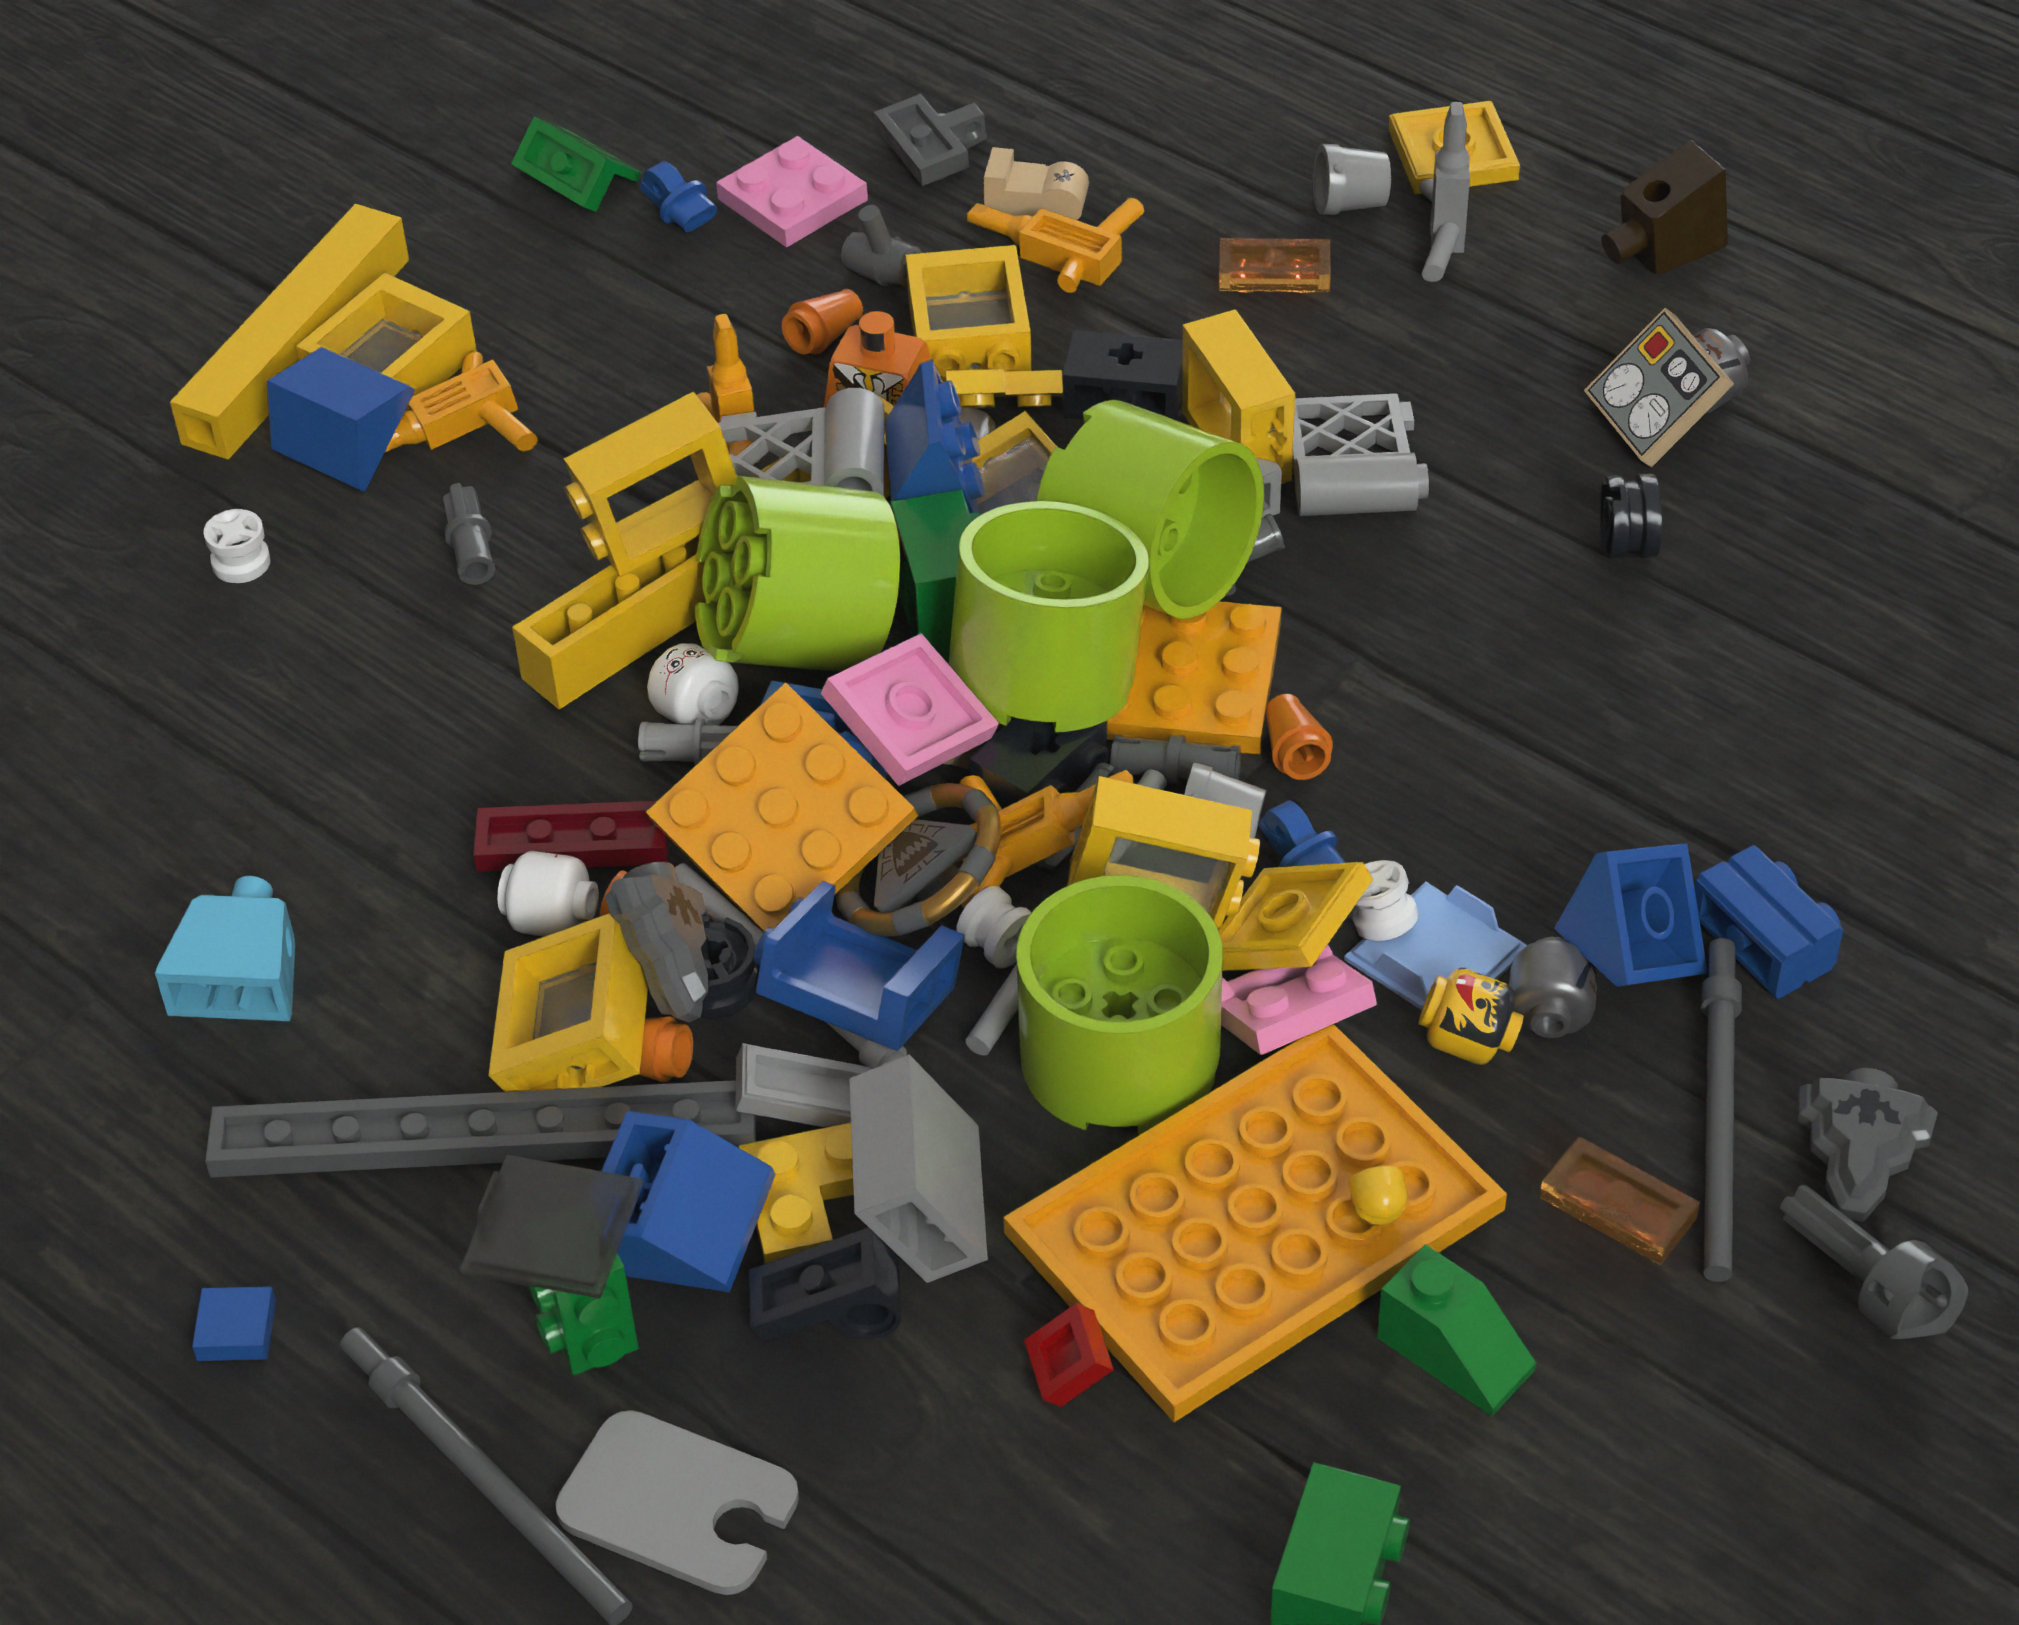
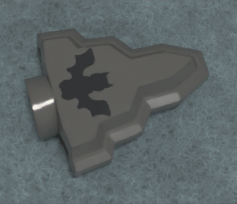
(665, 935)
(1863, 1134)

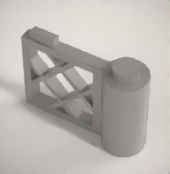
(843, 442)
(1352, 476)

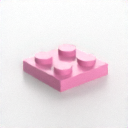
(792, 191)
(909, 709)

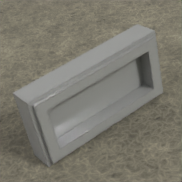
(794, 1086)

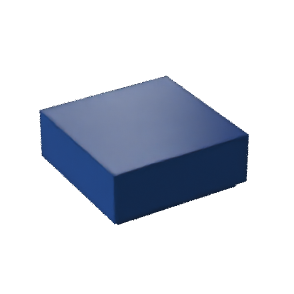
(234, 1323)

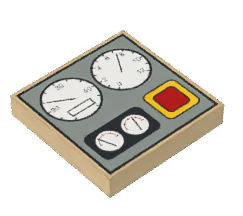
(1658, 387)

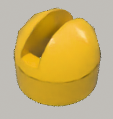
(1379, 1194)

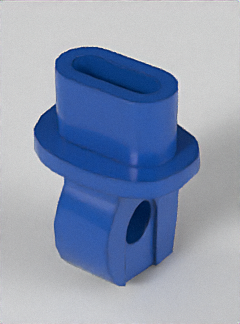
(675, 198)
(1295, 838)

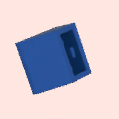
(929, 444)
(693, 1203)

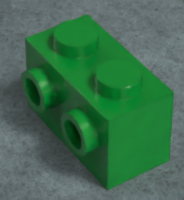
(588, 1328)
(1339, 1551)

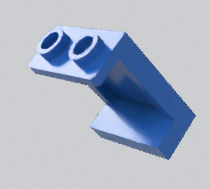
(852, 975)

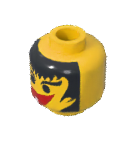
(1470, 1016)

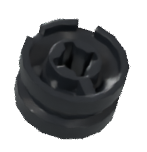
(1630, 516)
(730, 968)

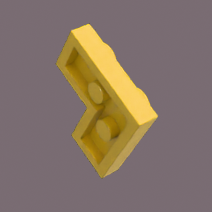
(979, 387)
(808, 1171)

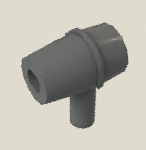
(875, 252)

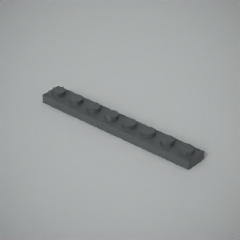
(455, 1127)

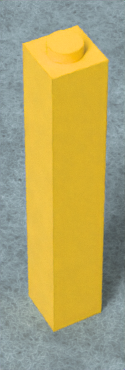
(231, 390)

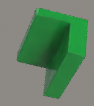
(569, 163)

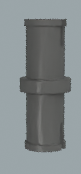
(1172, 757)

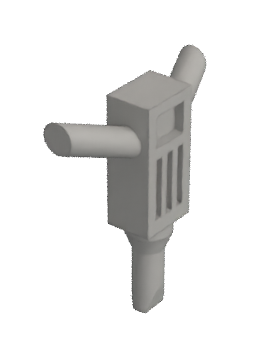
(1448, 195)

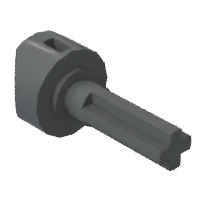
(1892, 1279)

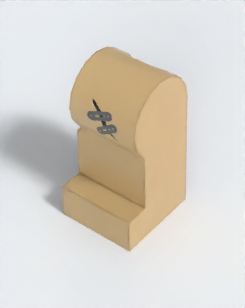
(1028, 187)

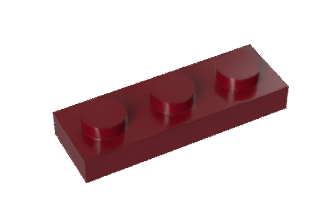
(591, 832)

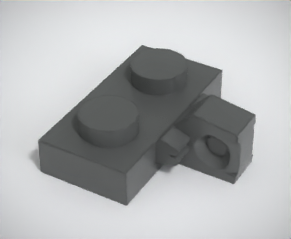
(928, 141)

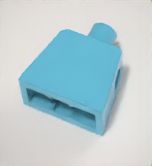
(231, 957)

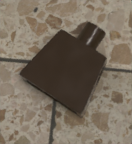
(1672, 212)

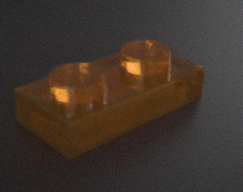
(1274, 265)
(1619, 1200)

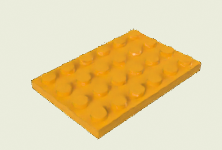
(1239, 1222)

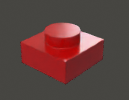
(1068, 1355)

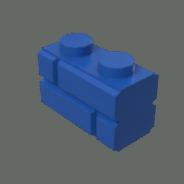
(1770, 919)

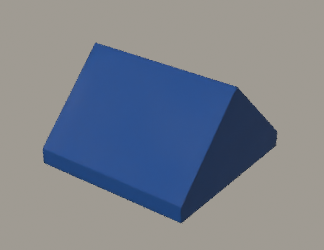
(335, 415)
(1637, 916)

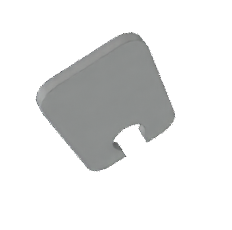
(659, 1494)

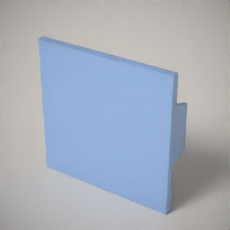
(1448, 935)

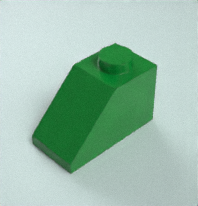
(1453, 1330)

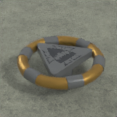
(923, 864)

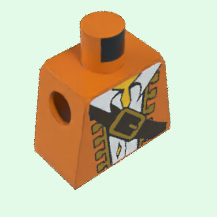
(875, 358)

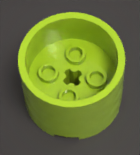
(1176, 487)
(797, 574)
(1048, 613)
(1119, 1002)

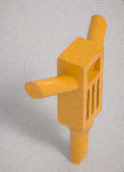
(1062, 242)
(728, 380)
(462, 405)
(1034, 827)

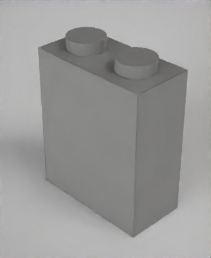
(917, 1169)

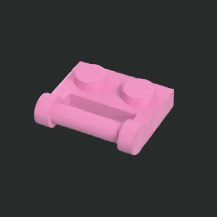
(1288, 1003)

